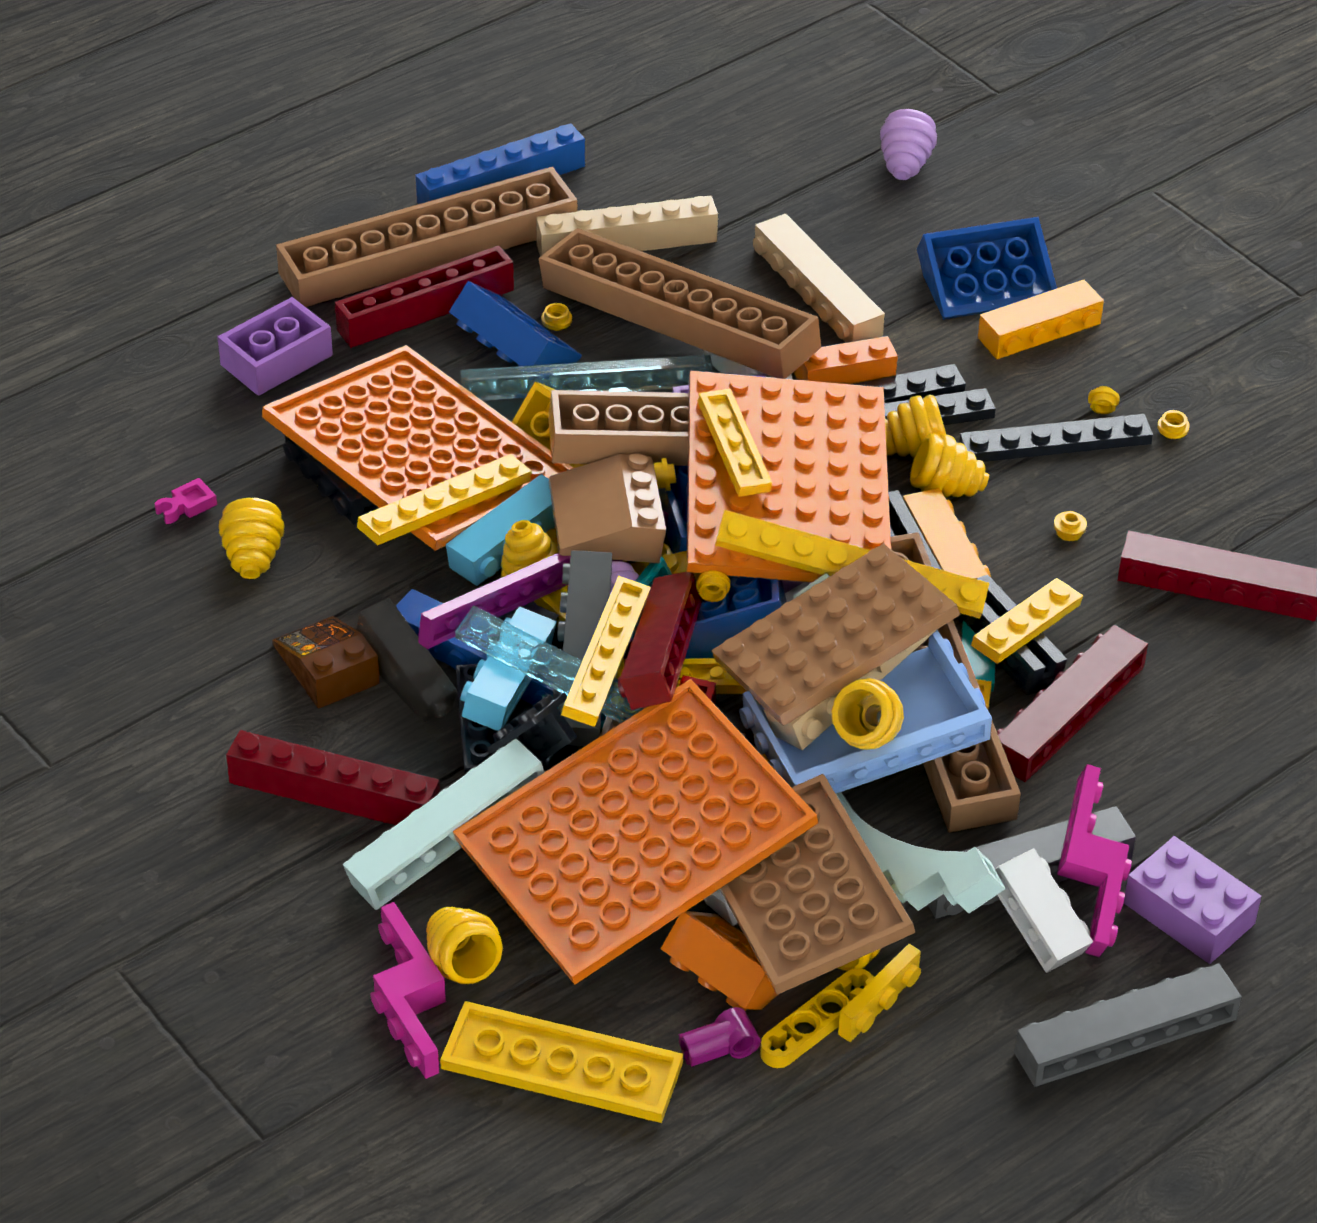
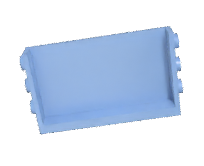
(939, 719)

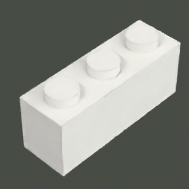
(1042, 911)

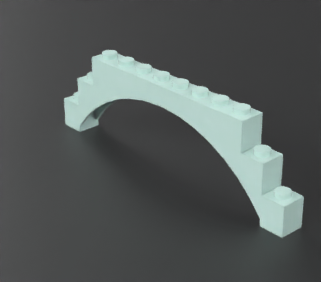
(926, 873)

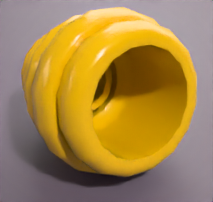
(912, 424)
(947, 466)
(251, 535)
(524, 546)
(867, 714)
(463, 944)

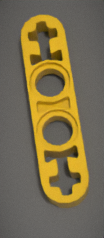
(811, 1013)

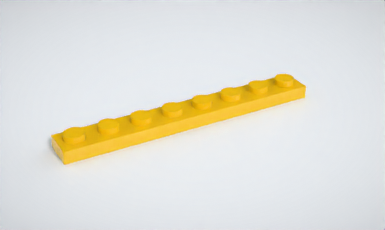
(829, 556)

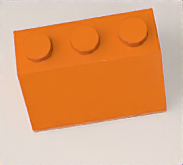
(851, 362)
(719, 958)

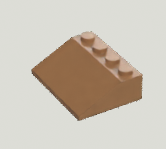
(610, 509)

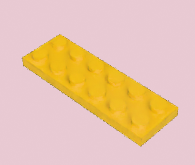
(562, 1061)

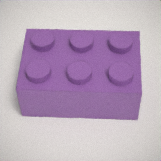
(275, 346)
(1192, 899)

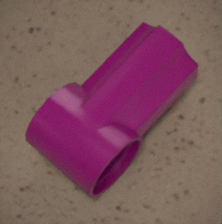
(728, 1035)

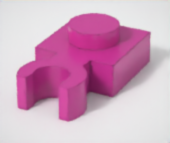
(188, 499)

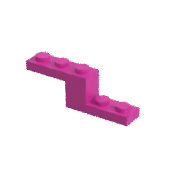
(1094, 860)
(408, 990)

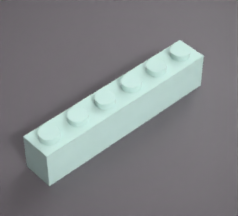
(427, 833)

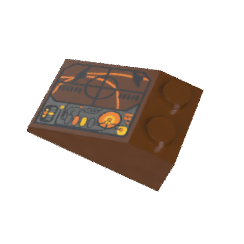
(329, 660)

